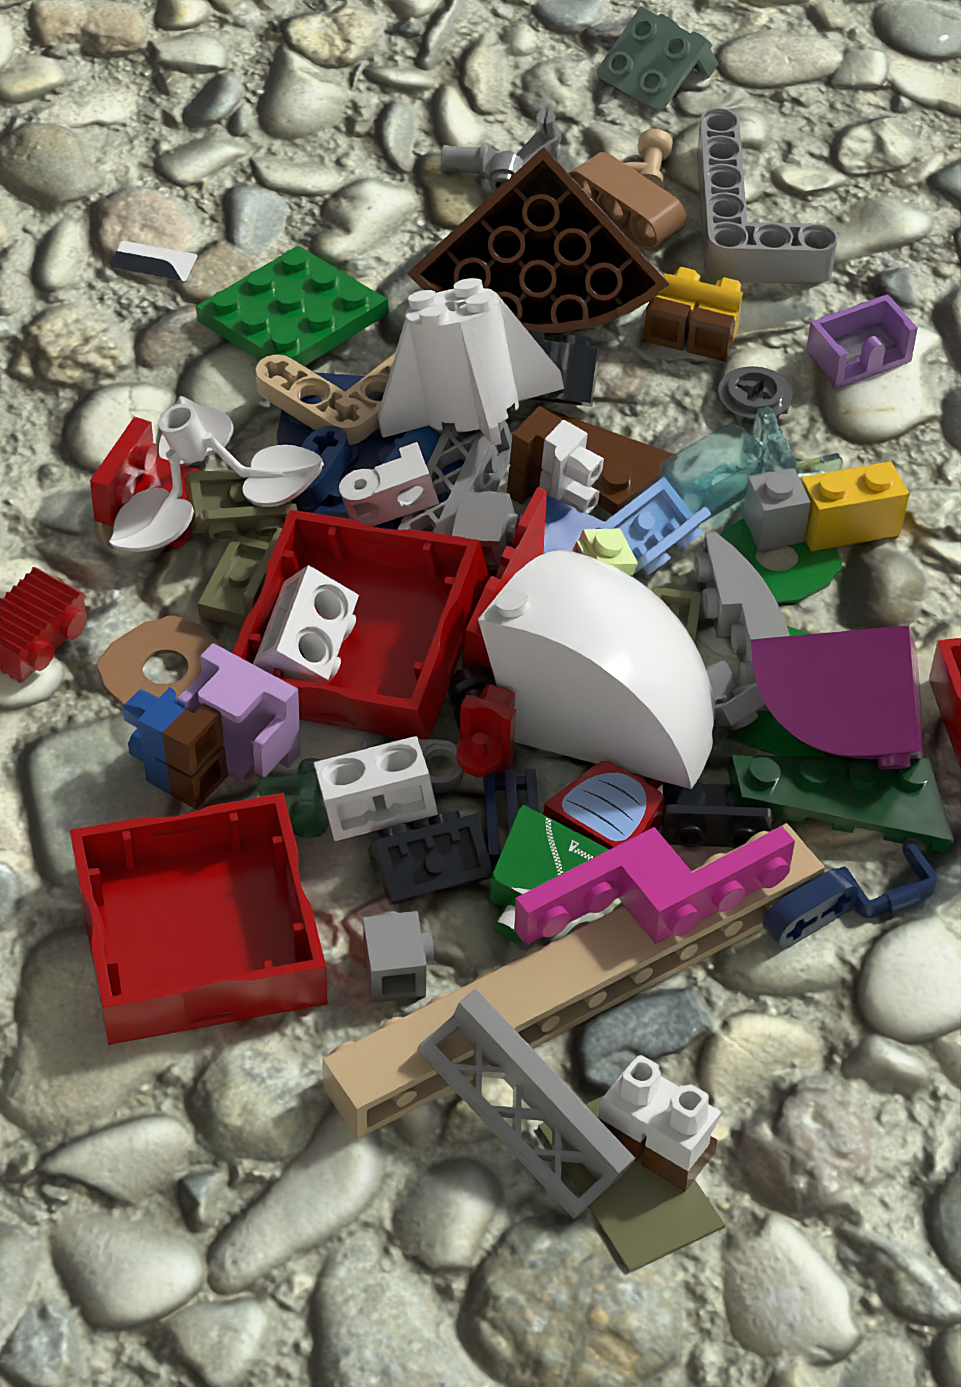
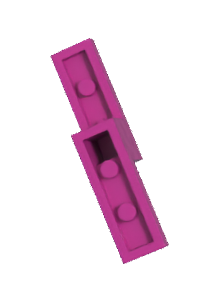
(653, 886)

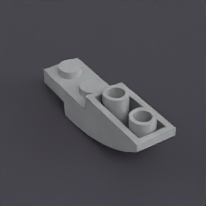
(737, 601)

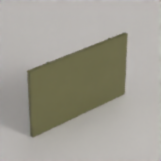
(643, 1211)

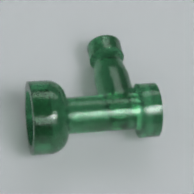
(307, 814)

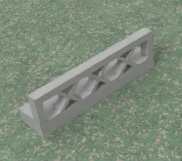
(481, 472)
(540, 1089)

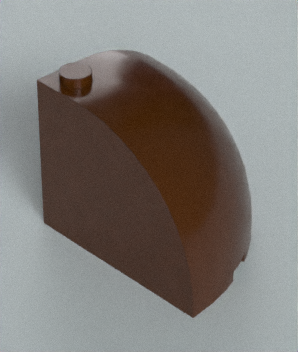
(545, 254)

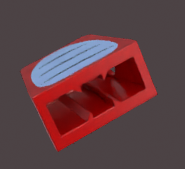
(608, 805)

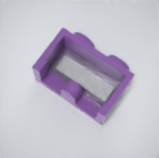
(862, 341)

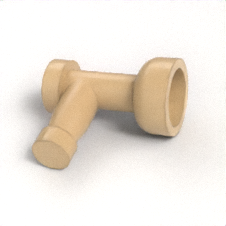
(654, 147)

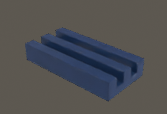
(509, 784)

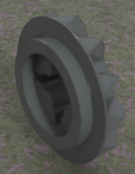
(747, 382)

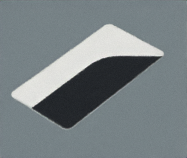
(153, 261)

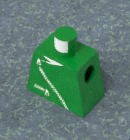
(531, 856)

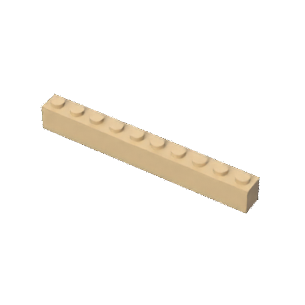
(539, 997)

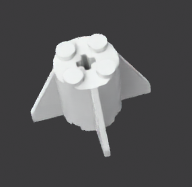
(462, 364)

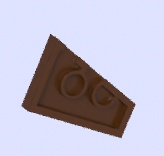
(627, 465)

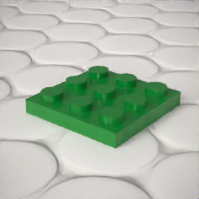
(292, 308)

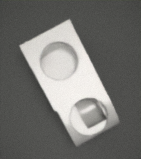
(389, 489)

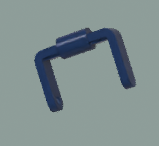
(903, 896)

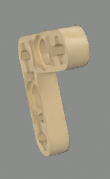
(301, 381)

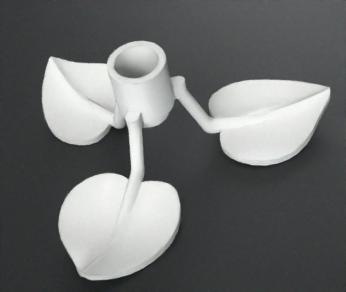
(187, 436)

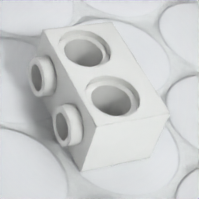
(299, 626)
(376, 788)

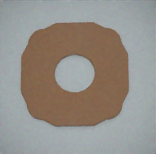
(125, 657)

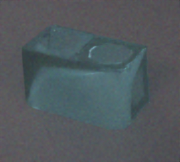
(724, 445)

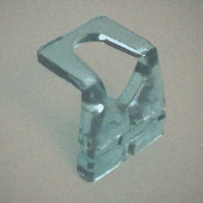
(778, 453)

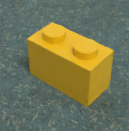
(854, 505)

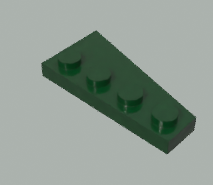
(846, 795)

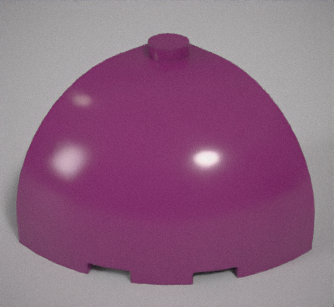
(846, 691)

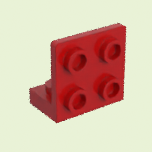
(130, 469)

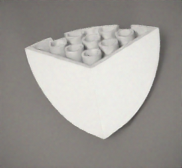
(600, 669)

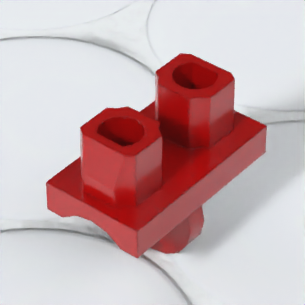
(487, 732)

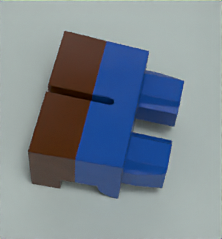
(177, 746)

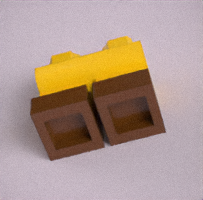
(695, 312)

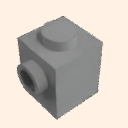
(776, 509)
(490, 520)
(396, 956)

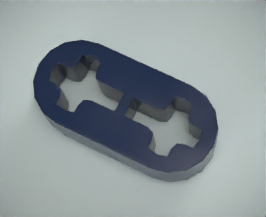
(336, 454)
(810, 907)

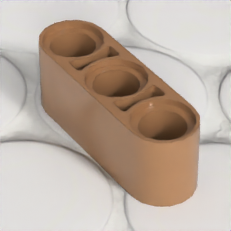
(631, 200)

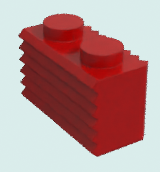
(36, 622)

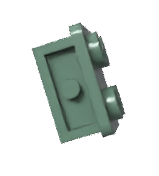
(655, 59)

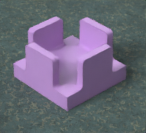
(255, 712)

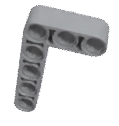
(750, 249)

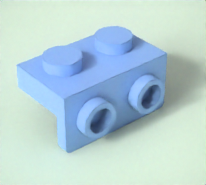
(655, 523)

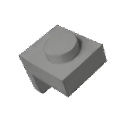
(733, 702)

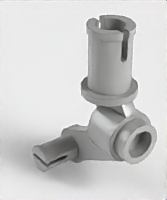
(502, 165)

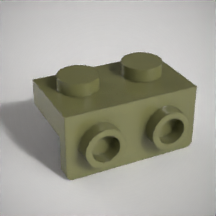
(223, 508)
(237, 580)

